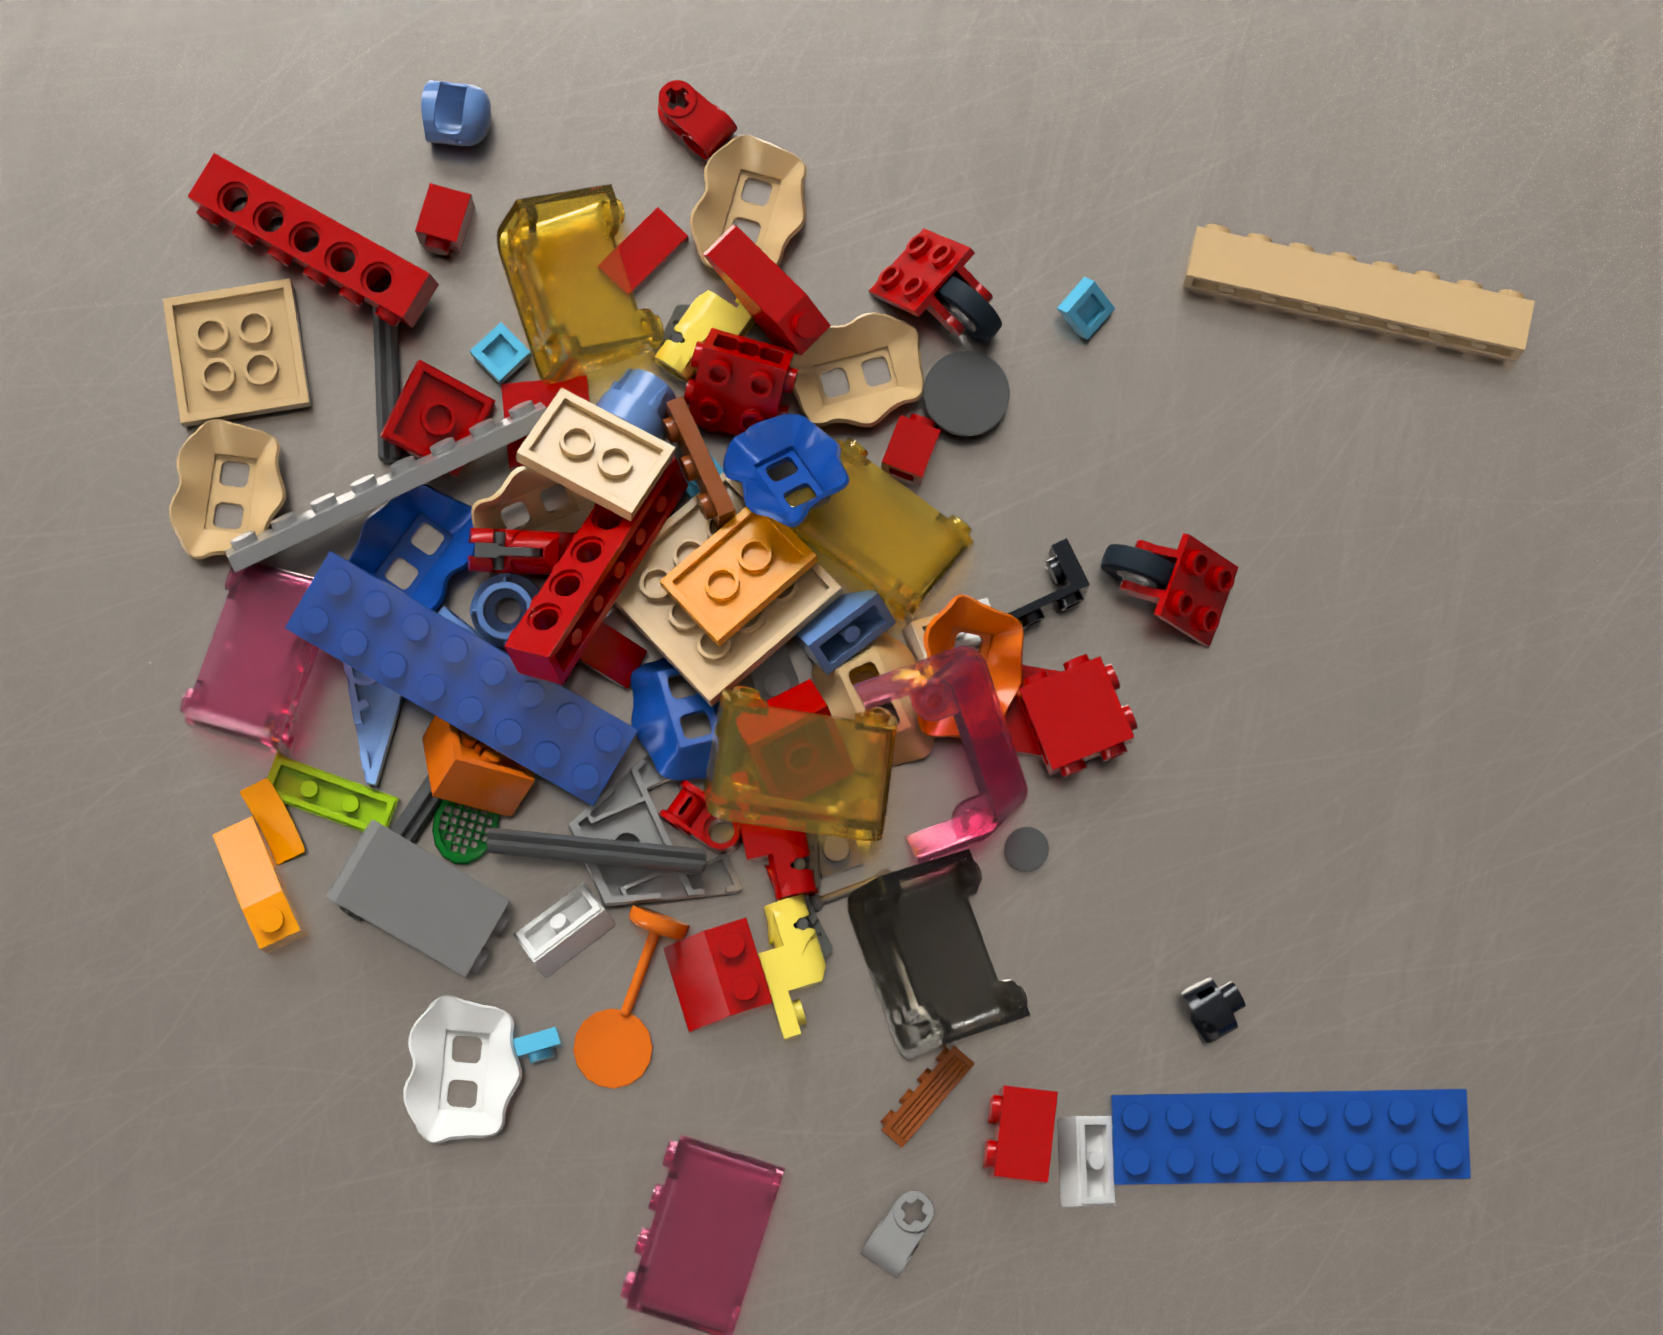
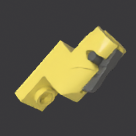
(693, 324)
(795, 961)

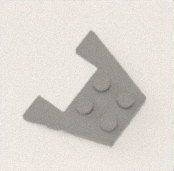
(629, 814)

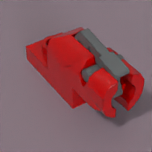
(517, 550)
(790, 855)

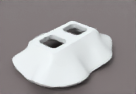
(434, 1069)

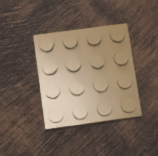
(677, 634)

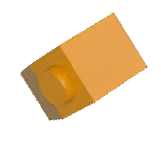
(259, 886)

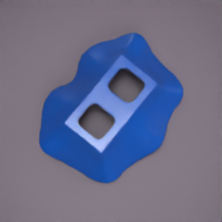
(781, 441)
(388, 537)
(659, 726)

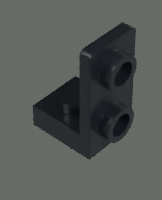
(1063, 568)

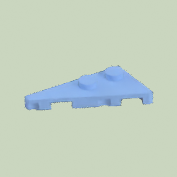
(375, 717)

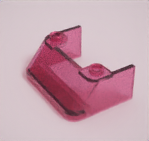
(961, 687)

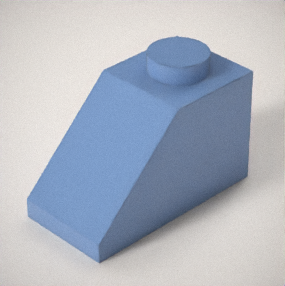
(844, 629)

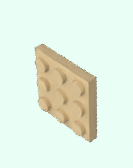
(236, 352)

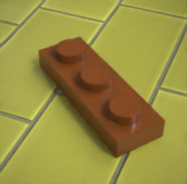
(697, 463)

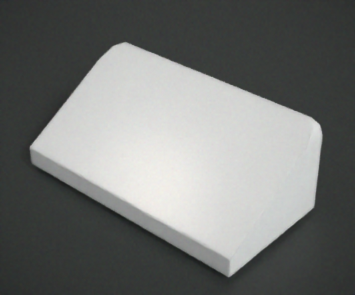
(564, 929)
(1086, 1161)

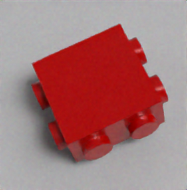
(738, 382)
(1076, 715)

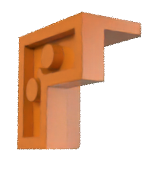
(472, 772)

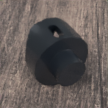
(1213, 1007)

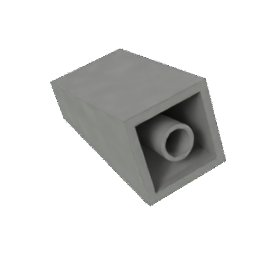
(419, 899)

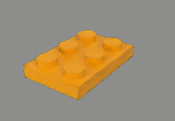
(738, 573)

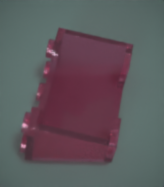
(702, 1236)

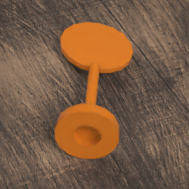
(613, 1043)

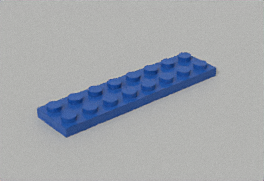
(460, 678)
(1290, 1137)

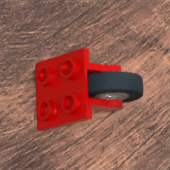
(924, 281)
(1186, 593)

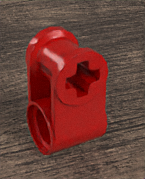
(699, 124)
(690, 817)

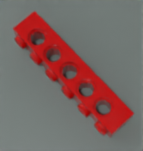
(225, 182)
(589, 582)

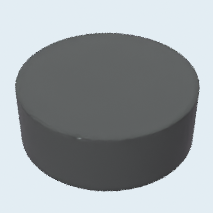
(1026, 849)

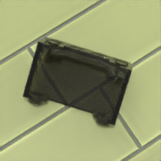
(932, 956)

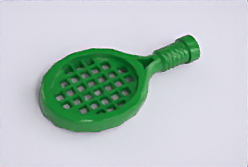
(444, 846)

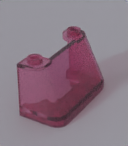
(253, 663)

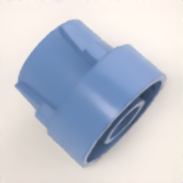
(639, 400)
(485, 603)

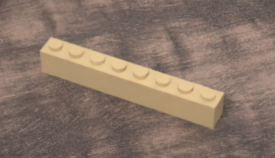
(1359, 292)

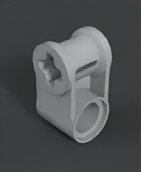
(896, 1239)

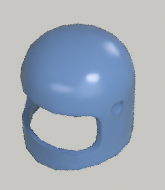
(455, 113)

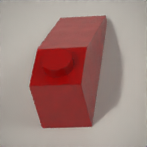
(766, 292)

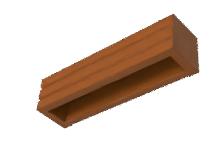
(927, 1097)

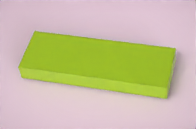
(330, 795)

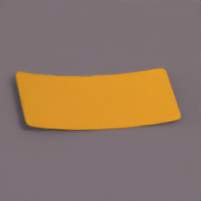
(273, 820)

